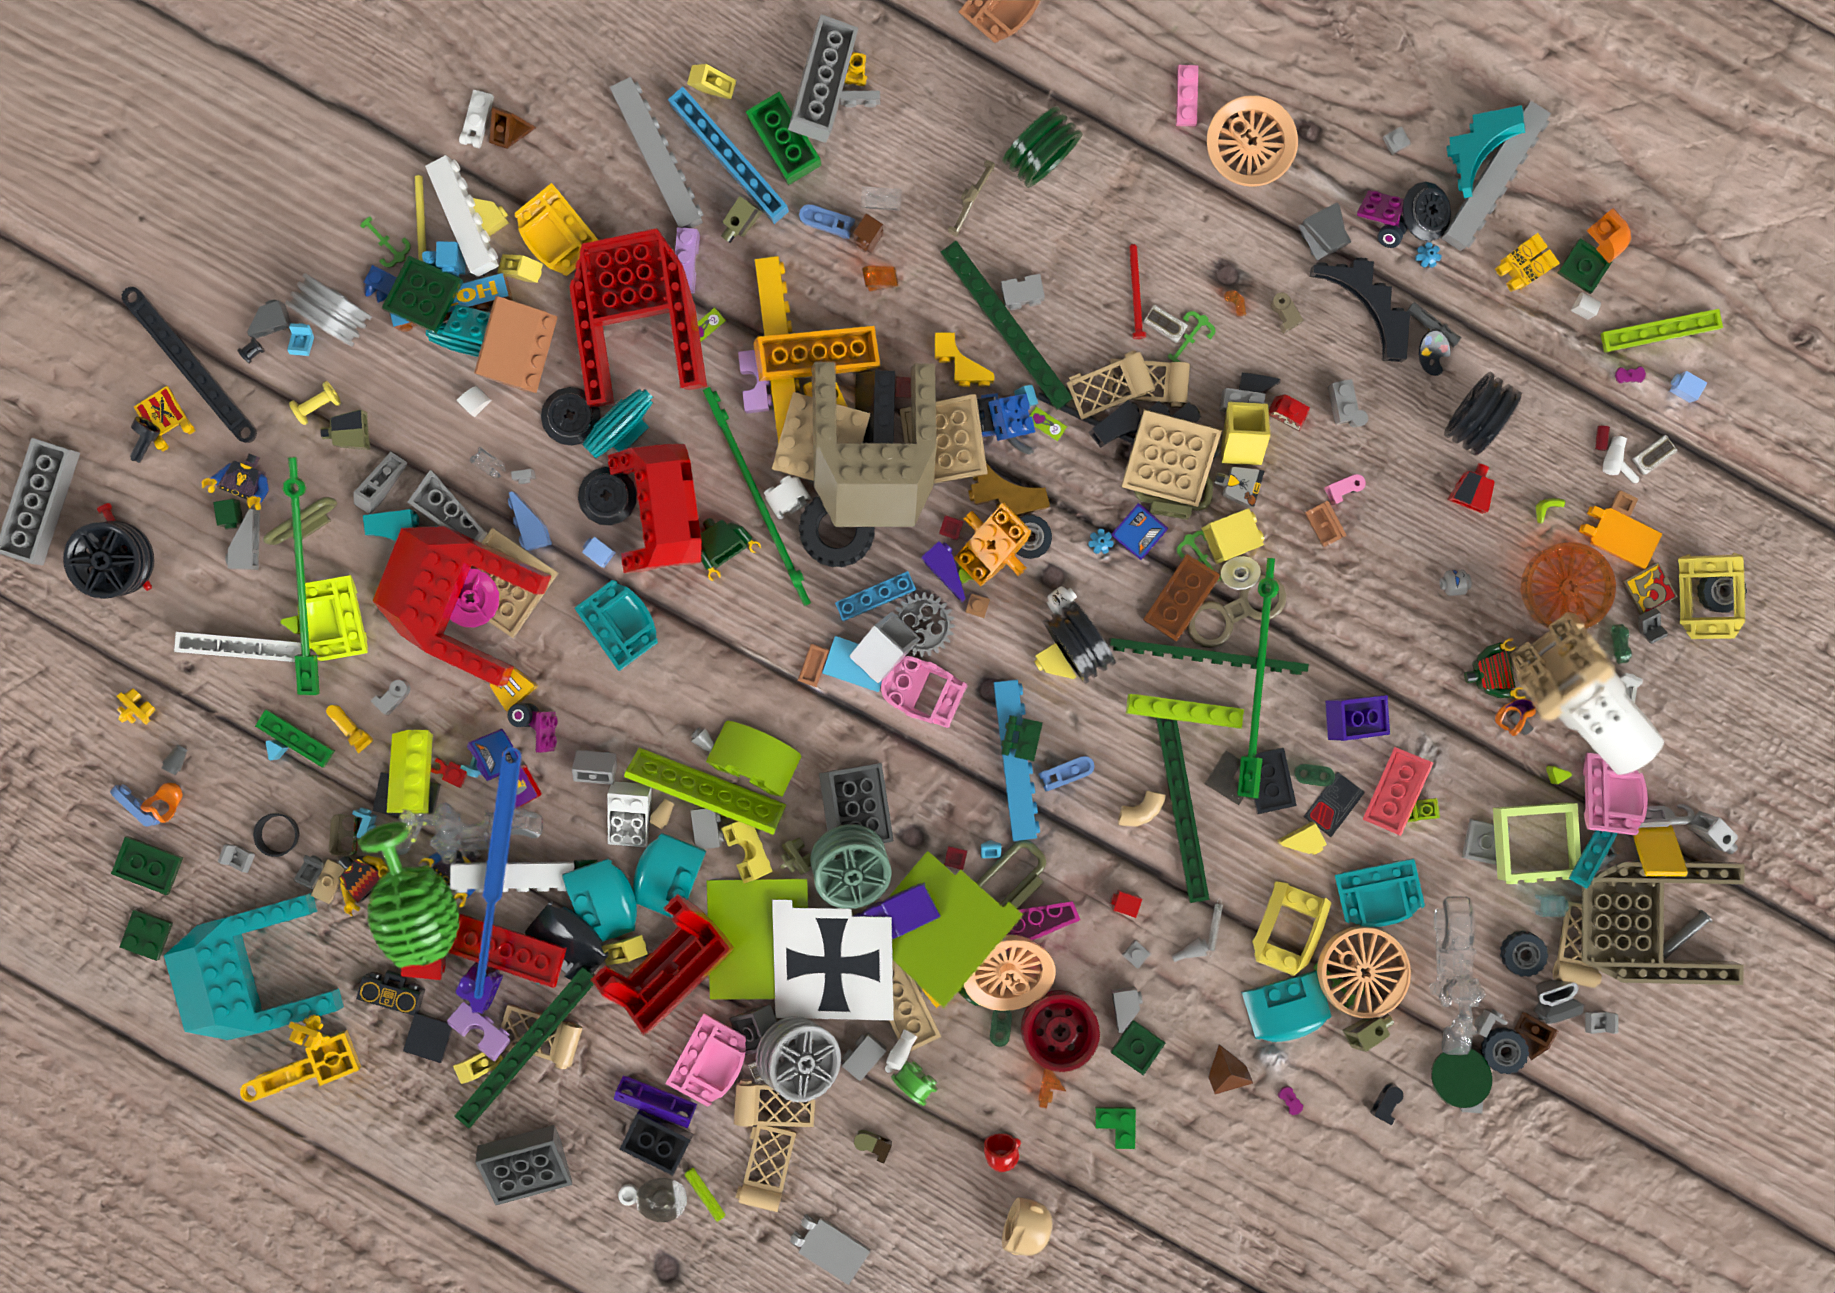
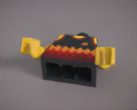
(359, 879)

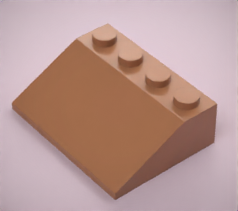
(515, 345)

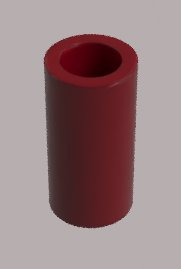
(1602, 438)

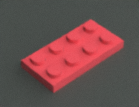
(1397, 791)

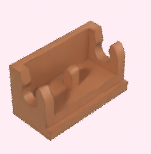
(1325, 523)

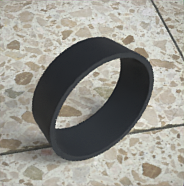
(258, 840)

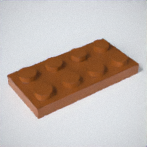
(1181, 597)

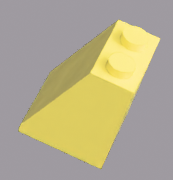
(1245, 433)
(1233, 535)

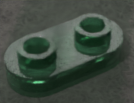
(1620, 643)
(1313, 775)
(1002, 1026)

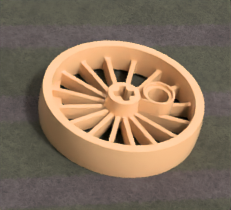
(1395, 995)

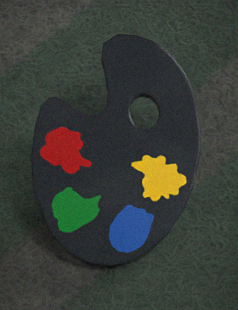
(1433, 346)

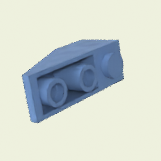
(532, 529)

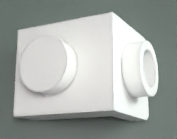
(1631, 684)

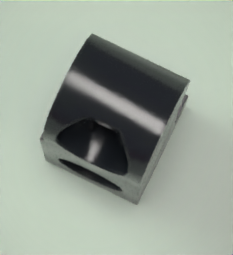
(1386, 1103)

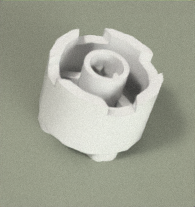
(787, 496)

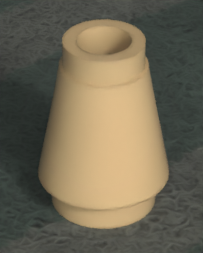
(661, 814)

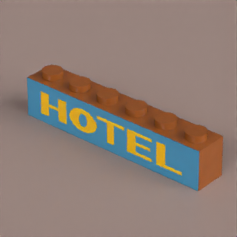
(473, 294)

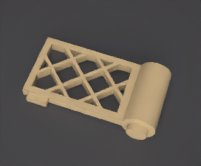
(1136, 376)
(1175, 383)
(1568, 968)
(564, 1043)
(747, 1107)
(761, 1194)

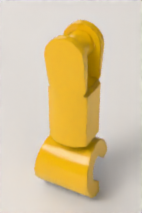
(357, 737)

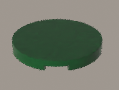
(1461, 1079)

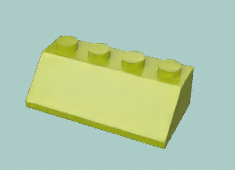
(410, 771)

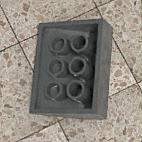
(857, 798)
(523, 1165)

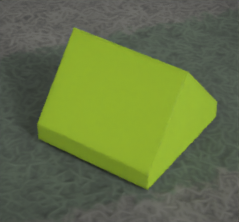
(292, 624)
(1557, 775)

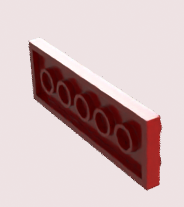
(510, 951)

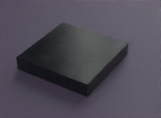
(428, 1037)

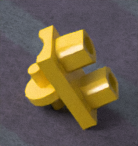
(129, 700)
(314, 1037)

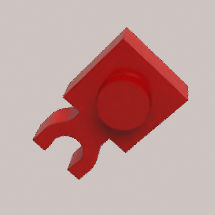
(451, 772)

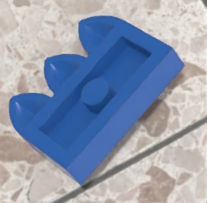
(380, 281)

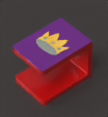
(527, 787)

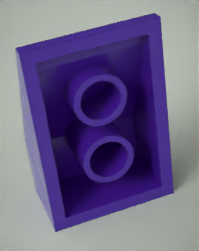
(942, 564)
(1357, 717)

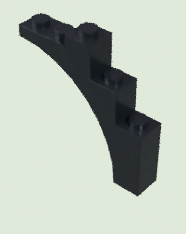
(1358, 279)
(1127, 419)

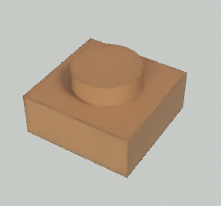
(1624, 503)
(977, 606)

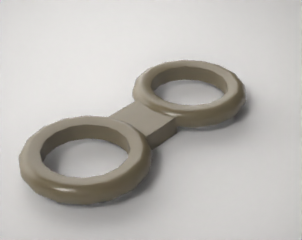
(1233, 613)

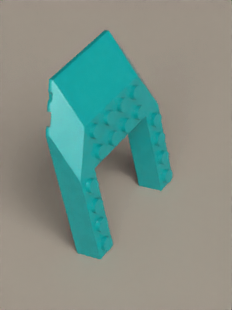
(217, 983)

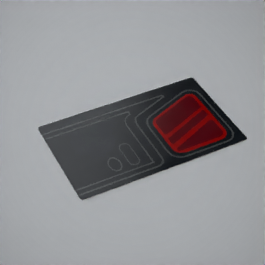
(1334, 804)

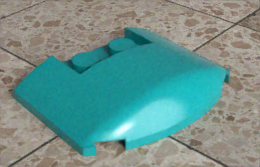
(619, 623)
(666, 870)
(1380, 893)
(603, 898)
(1287, 1008)

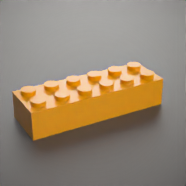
(795, 353)

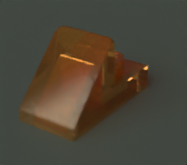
(879, 277)
(1049, 1081)

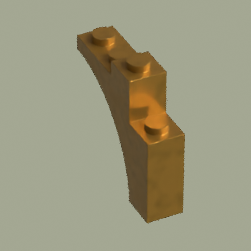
(1017, 498)

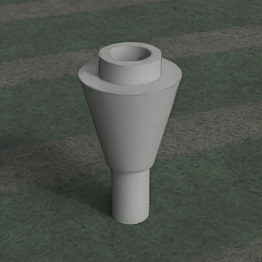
(702, 739)
(1194, 949)

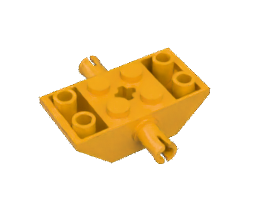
(993, 544)

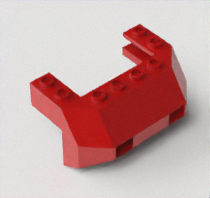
(665, 506)
(669, 970)

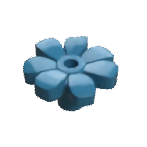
(1428, 255)
(1097, 544)

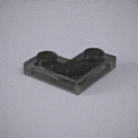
(1222, 776)

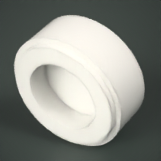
(627, 1194)

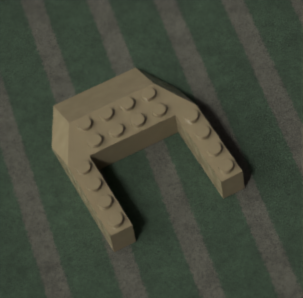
(874, 481)
(1627, 925)

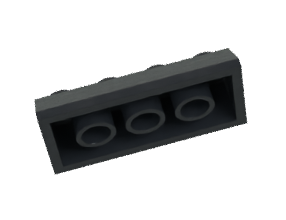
(877, 396)

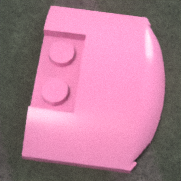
(1613, 800)
(709, 1061)

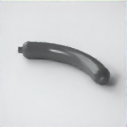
(1019, 446)

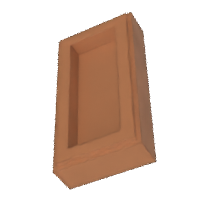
(813, 665)

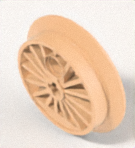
(1271, 168)
(1014, 973)

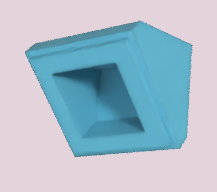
(1030, 394)
(275, 749)

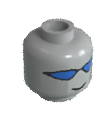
(1455, 582)

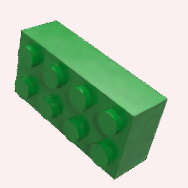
(789, 150)

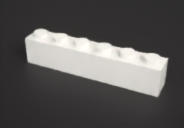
(462, 216)
(518, 875)

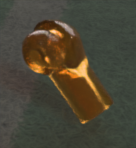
(1238, 300)

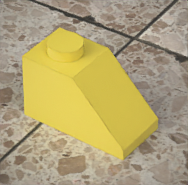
(711, 81)
(492, 215)
(520, 268)
(1053, 662)
(1305, 839)
(625, 950)
(475, 1067)

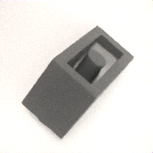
(269, 319)

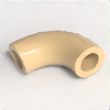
(1143, 812)

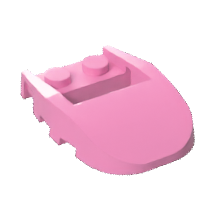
(905, 683)

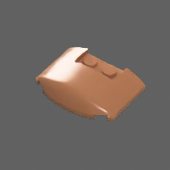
(998, 17)

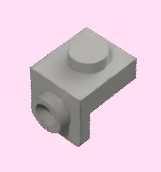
(236, 857)
(1486, 1020)
(1601, 1022)

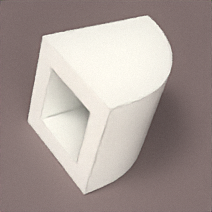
(1586, 306)
(474, 400)

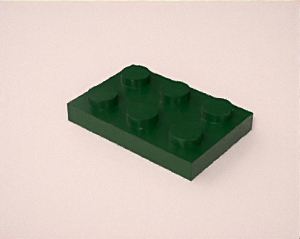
(147, 865)

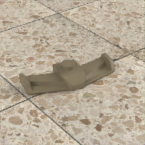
(969, 197)

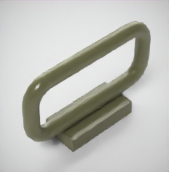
(1175, 509)
(312, 519)
(1030, 882)

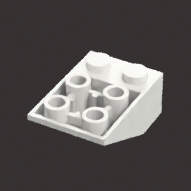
(629, 814)

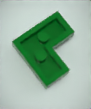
(1122, 1120)

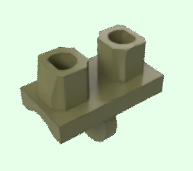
(801, 863)

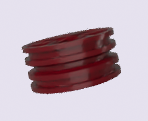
(1061, 1058)

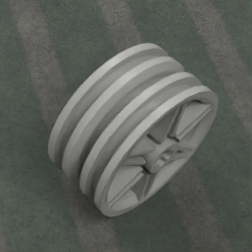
(328, 309)
(798, 1059)

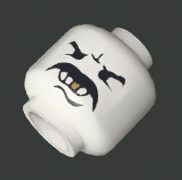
(1060, 598)

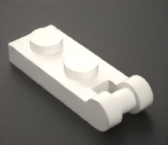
(476, 118)

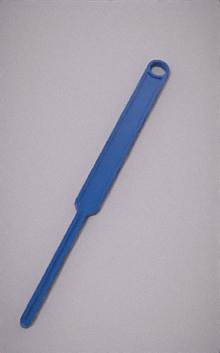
(498, 856)

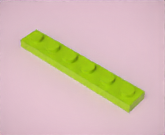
(1661, 330)
(1184, 711)

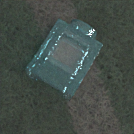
(1552, 906)

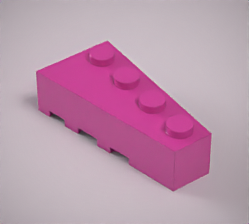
(1044, 920)

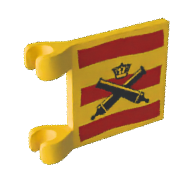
(165, 413)

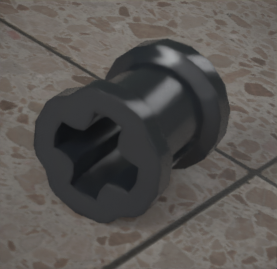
(251, 350)

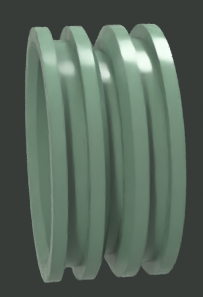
(853, 876)

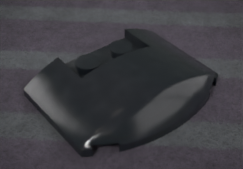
(572, 932)

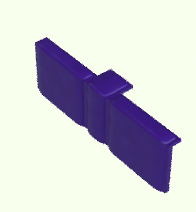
(907, 910)

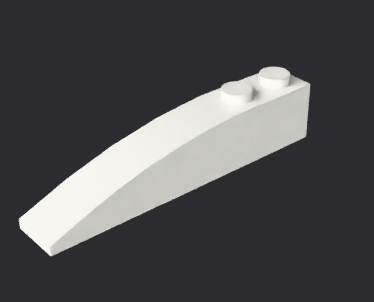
(236, 646)

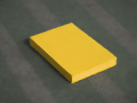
(1659, 852)

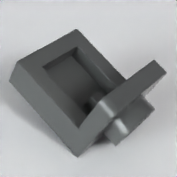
(1651, 627)
(309, 871)

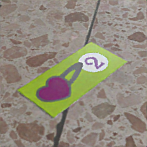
(709, 323)
(1047, 424)

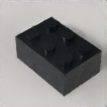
(656, 1142)

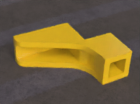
(965, 370)

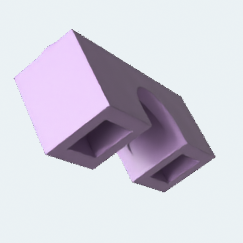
(686, 249)
(758, 398)
(494, 1040)

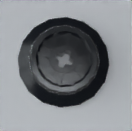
(1426, 211)
(565, 430)
(617, 507)

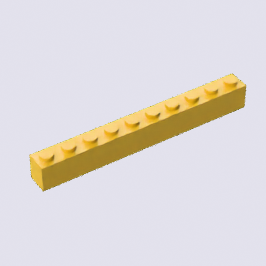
(775, 322)

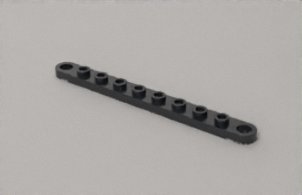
(189, 365)

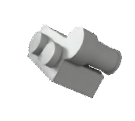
(1345, 404)

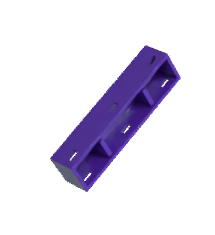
(655, 1101)

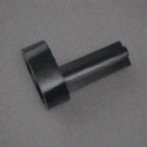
(148, 433)

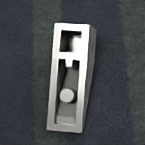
(379, 483)
(244, 548)

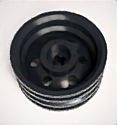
(1483, 413)
(119, 533)
(1079, 642)

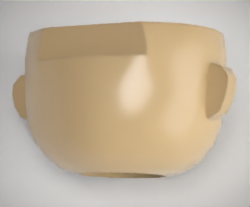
(1026, 1227)

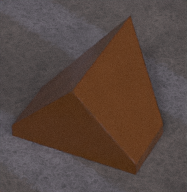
(507, 128)
(1536, 1034)
(1228, 1072)

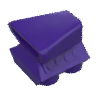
(467, 988)

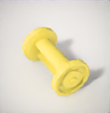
(314, 403)

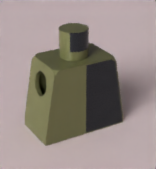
(747, 216)
(348, 430)
(1368, 1032)

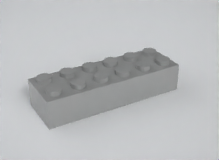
(823, 78)
(37, 501)

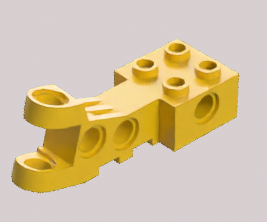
(327, 1064)

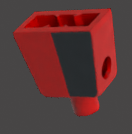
(1474, 490)

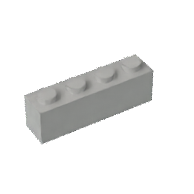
(442, 507)

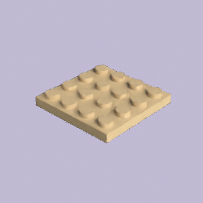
(957, 438)
(795, 446)
(1171, 458)
(514, 602)

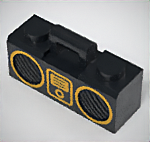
(394, 996)

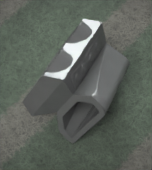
(1325, 231)
(1557, 1001)

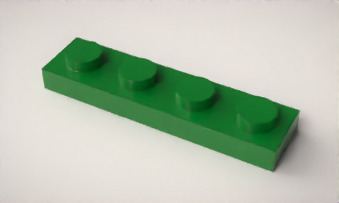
(294, 738)

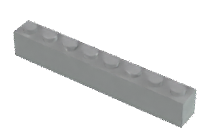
(655, 153)
(1494, 178)

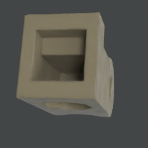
(1287, 312)

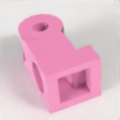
(1348, 485)

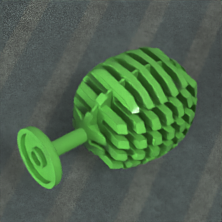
(410, 907)

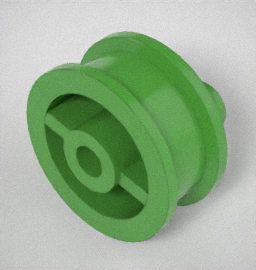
(914, 1082)

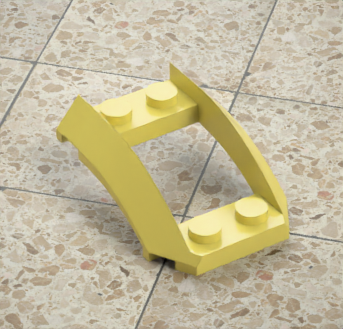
(1711, 566)
(1299, 901)

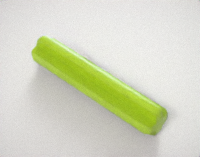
(704, 1194)

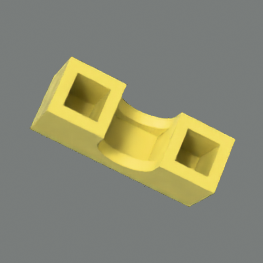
(755, 861)

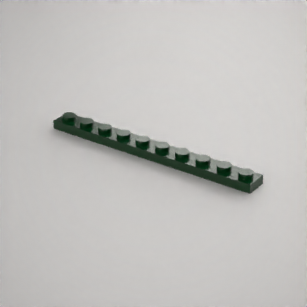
(1006, 325)
(1198, 656)
(1182, 810)
(525, 1047)

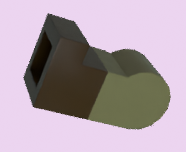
(873, 1143)

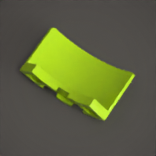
(754, 755)

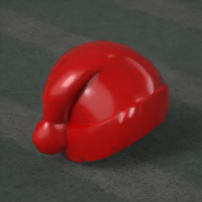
(1001, 1152)

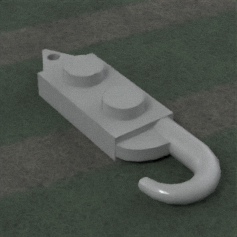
(1663, 816)

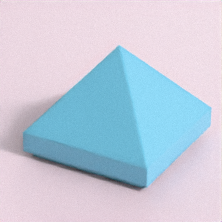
(991, 849)

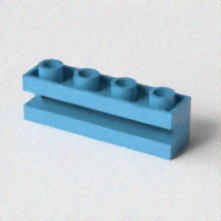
(875, 596)

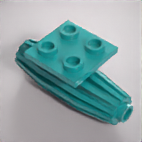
(463, 331)
(620, 425)

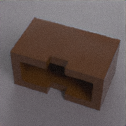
(868, 233)

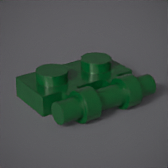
(1027, 741)

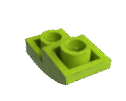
(1424, 810)

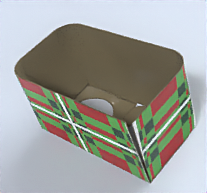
(335, 837)

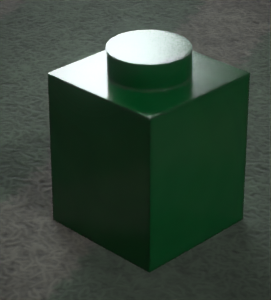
(228, 513)

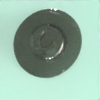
(661, 1199)

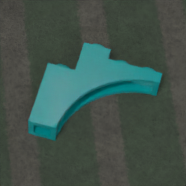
(1485, 134)
(390, 523)

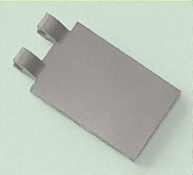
(830, 1248)

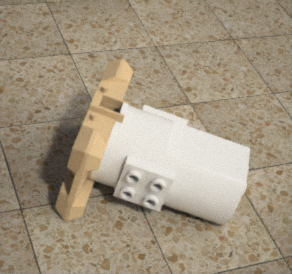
(1575, 681)

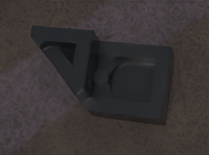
(1257, 383)

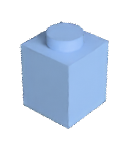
(1687, 386)
(598, 551)

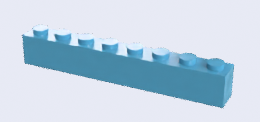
(728, 155)
(1016, 770)

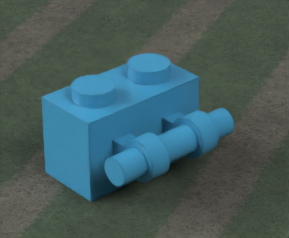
(447, 258)

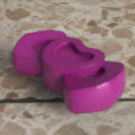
(1630, 375)
(1289, 1097)

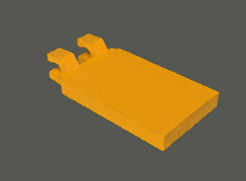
(1621, 536)

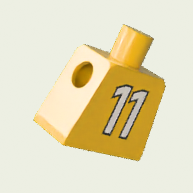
(515, 691)

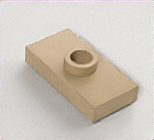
(328, 881)

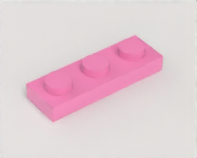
(1187, 95)

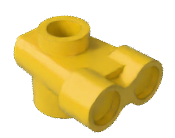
(854, 74)

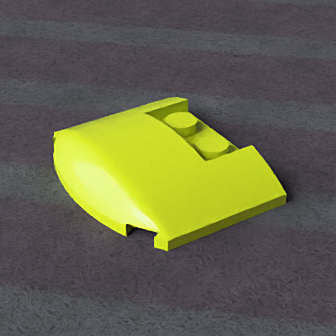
(334, 619)

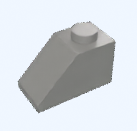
(1126, 1006)

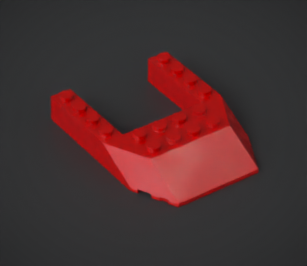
(625, 282)
(425, 583)

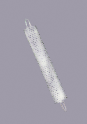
(1216, 909)

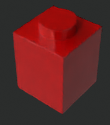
(1125, 903)

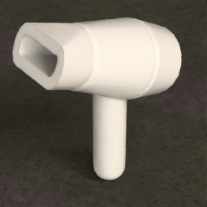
(1614, 460)
(900, 1052)

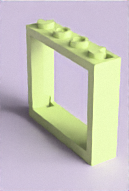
(1502, 840)

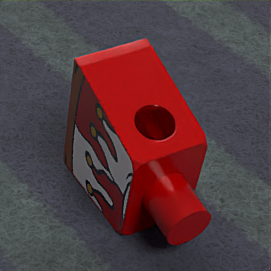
(1289, 411)

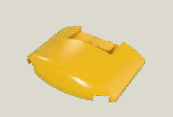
(553, 230)

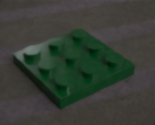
(422, 294)

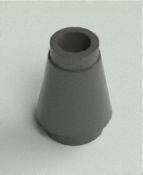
(174, 761)

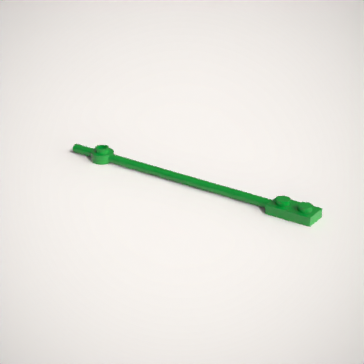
(721, 417)
(305, 664)
(1250, 765)

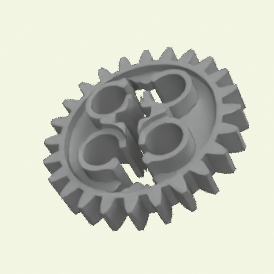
(931, 640)

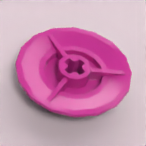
(486, 602)

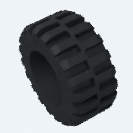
(823, 553)

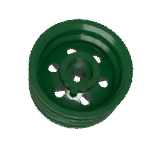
(1042, 146)

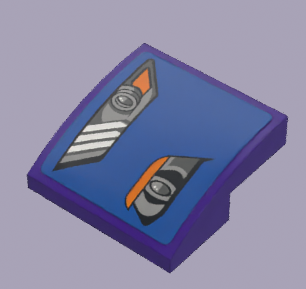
(1139, 531)
(489, 752)

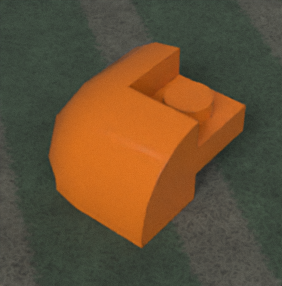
(1611, 234)

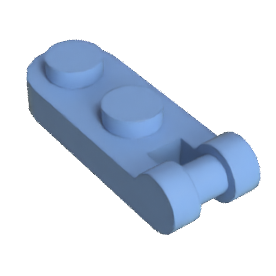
(826, 220)
(1067, 772)
(132, 804)

